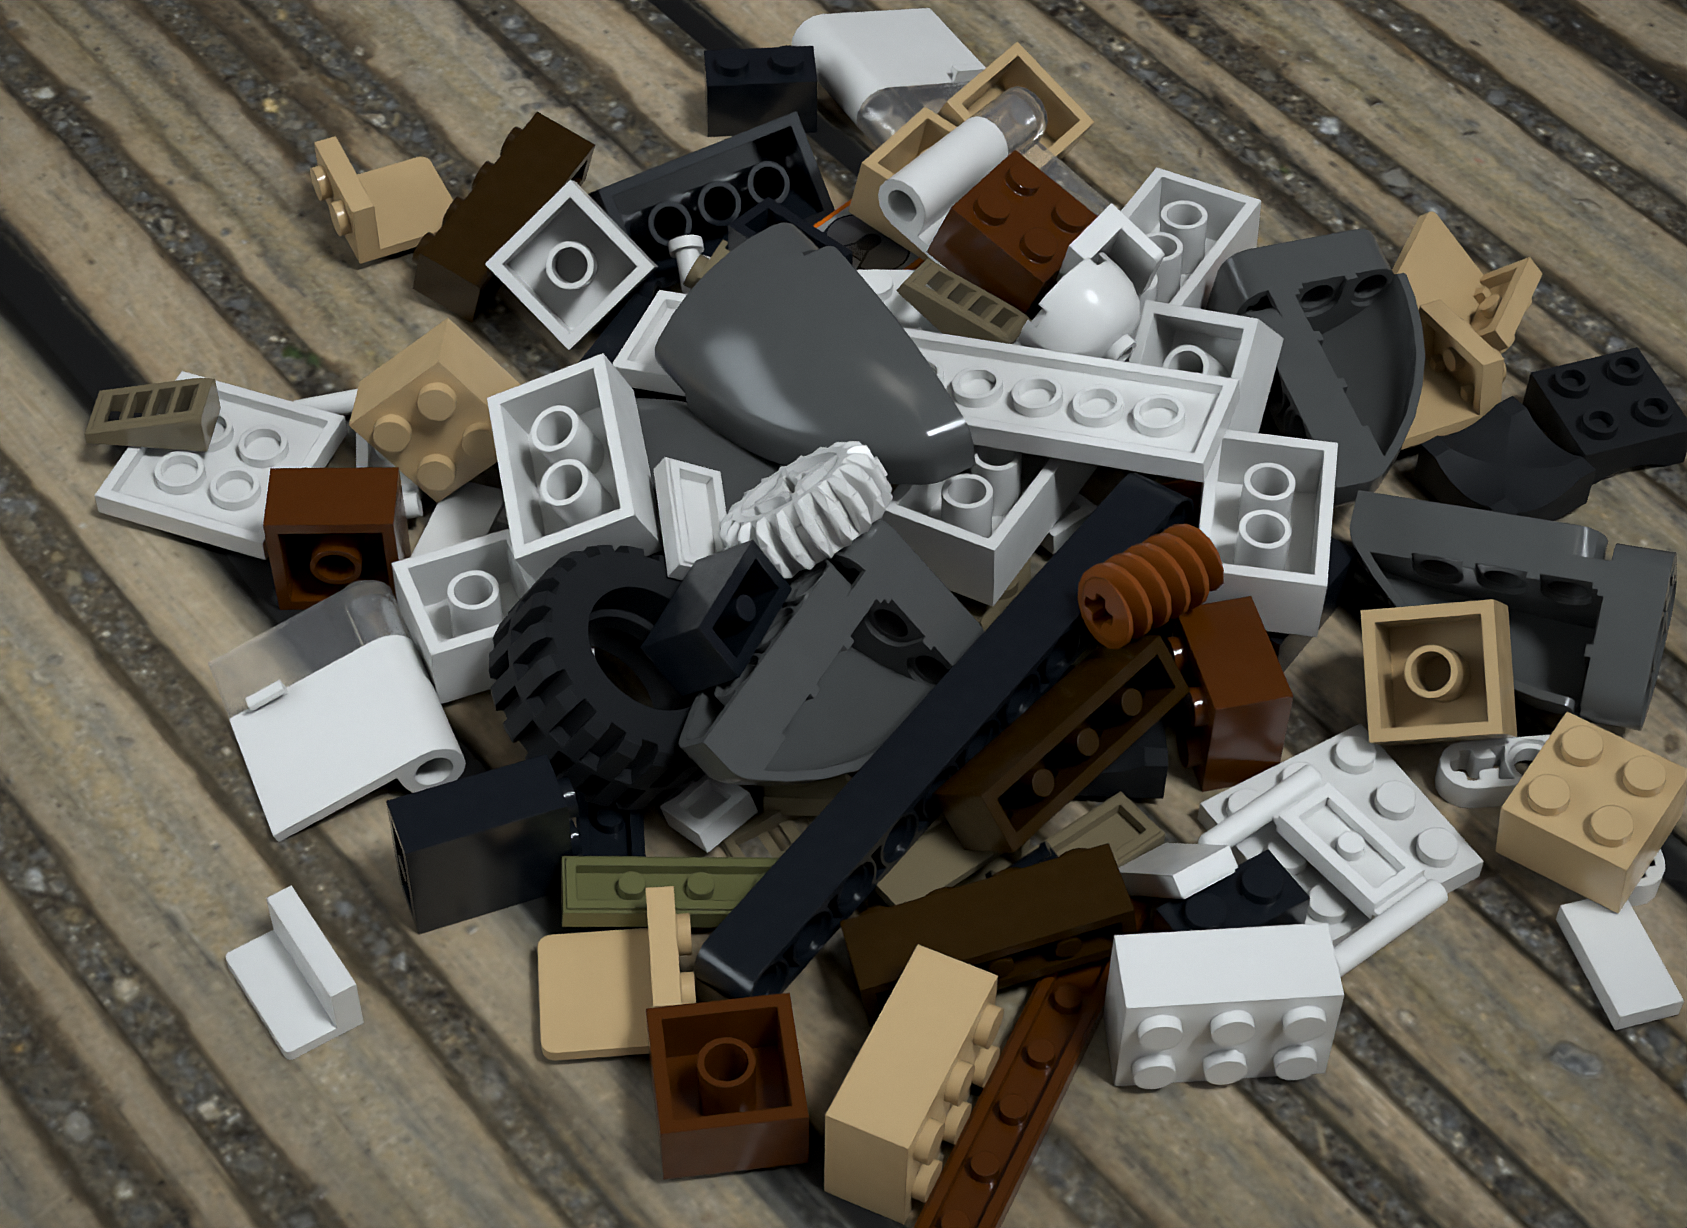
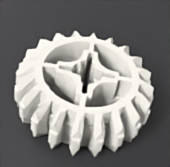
(811, 507)

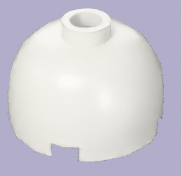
(1088, 313)

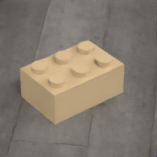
(912, 1085)

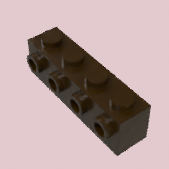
(502, 200)
(1060, 745)
(1008, 924)

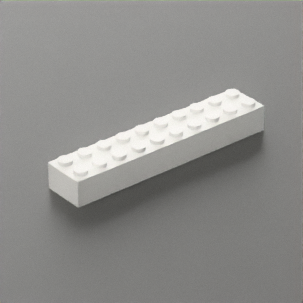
(995, 514)

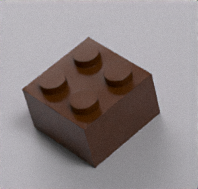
(1011, 233)
(333, 530)
(1237, 697)
(727, 1086)

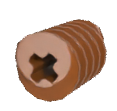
(1149, 584)

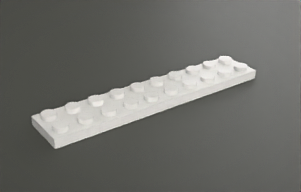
(1037, 399)

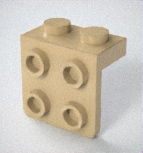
(382, 207)
(1444, 271)
(1459, 376)
(603, 982)

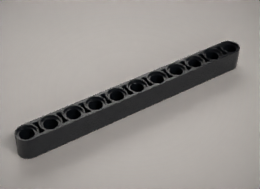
(891, 797)

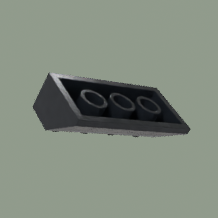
(714, 188)

